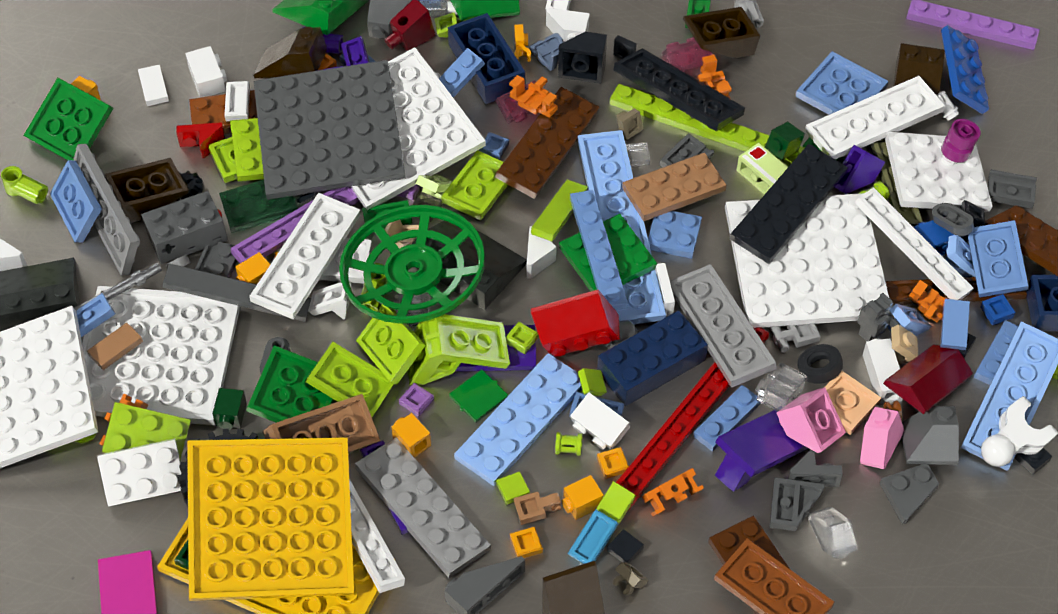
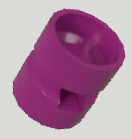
(960, 140)

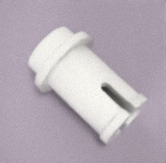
(950, 110)

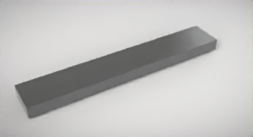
(219, 289)

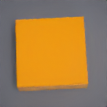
(612, 462)
(526, 542)

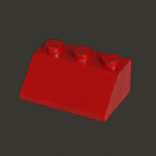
(576, 323)

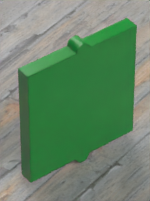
(478, 395)

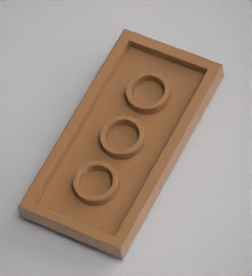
(674, 186)

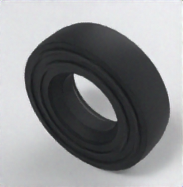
(816, 353)

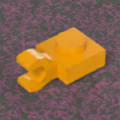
(521, 41)

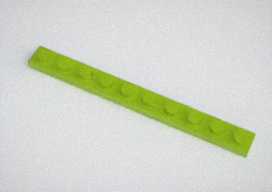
(661, 111)

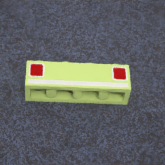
(760, 167)

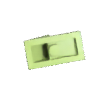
(434, 185)

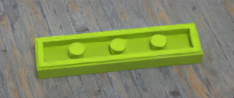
(557, 212)

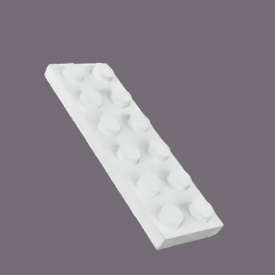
(875, 117)
(305, 256)

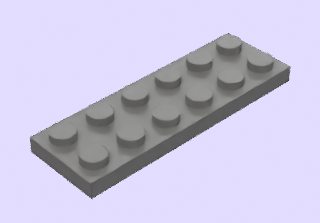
(111, 223)
(722, 326)
(423, 507)

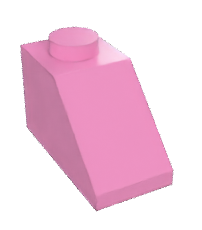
(881, 437)

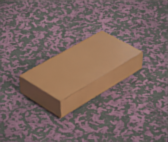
(114, 346)

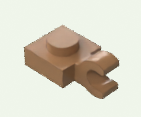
(533, 508)

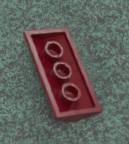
(930, 377)

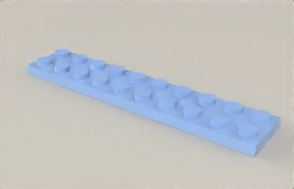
(605, 170)

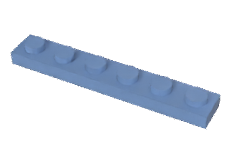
(598, 248)

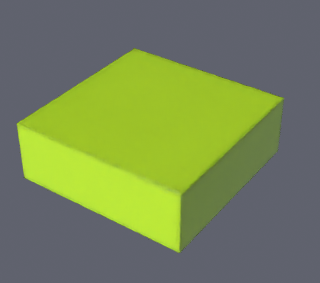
(521, 337)
(592, 382)
(512, 487)

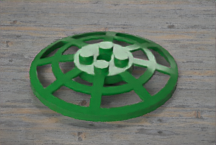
(411, 256)

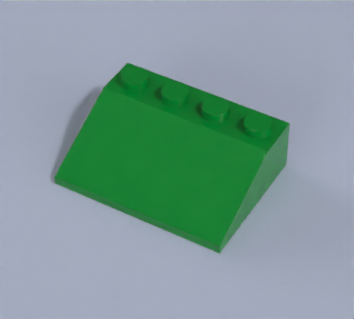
(318, 13)

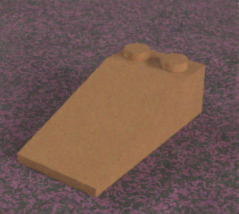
(339, 420)

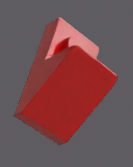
(200, 135)

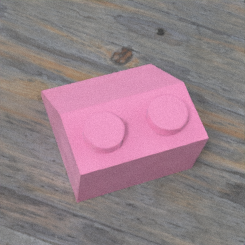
(812, 420)

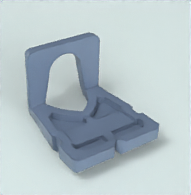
(547, 51)

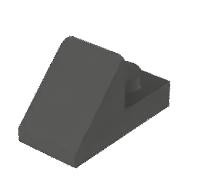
(808, 471)

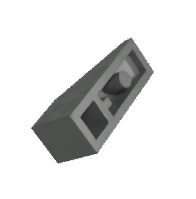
(479, 587)

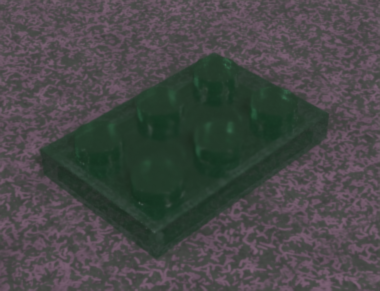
(249, 206)

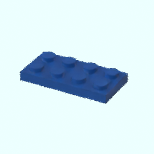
(965, 69)

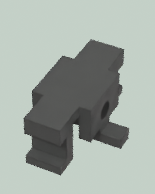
(870, 318)

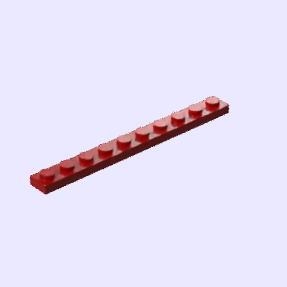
(676, 429)

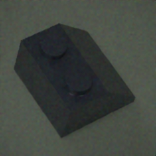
(583, 57)

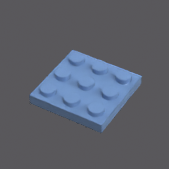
(839, 84)

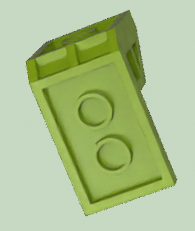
(457, 341)

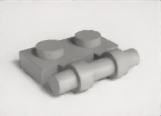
(800, 334)

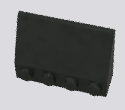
(499, 267)
(37, 291)

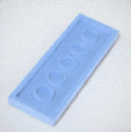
(1022, 372)
(519, 419)

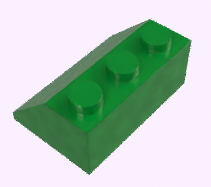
(495, 8)

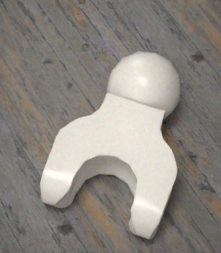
(1015, 436)

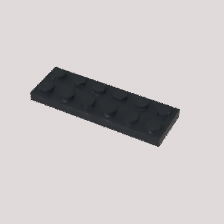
(679, 89)
(788, 203)

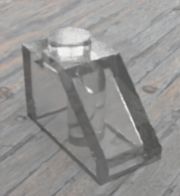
(833, 532)

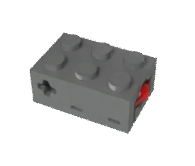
(184, 227)

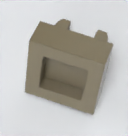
(629, 123)
(632, 577)

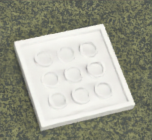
(929, 178)

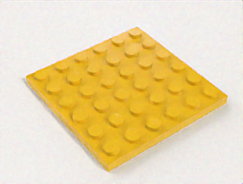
(269, 518)

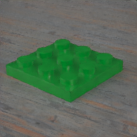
(67, 119)
(628, 251)
(284, 389)

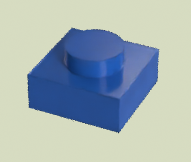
(997, 309)

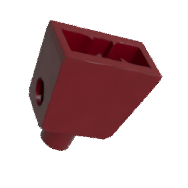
(410, 27)

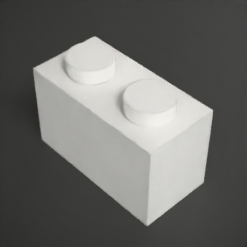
(206, 72)
(599, 422)

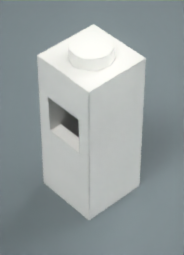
(881, 364)

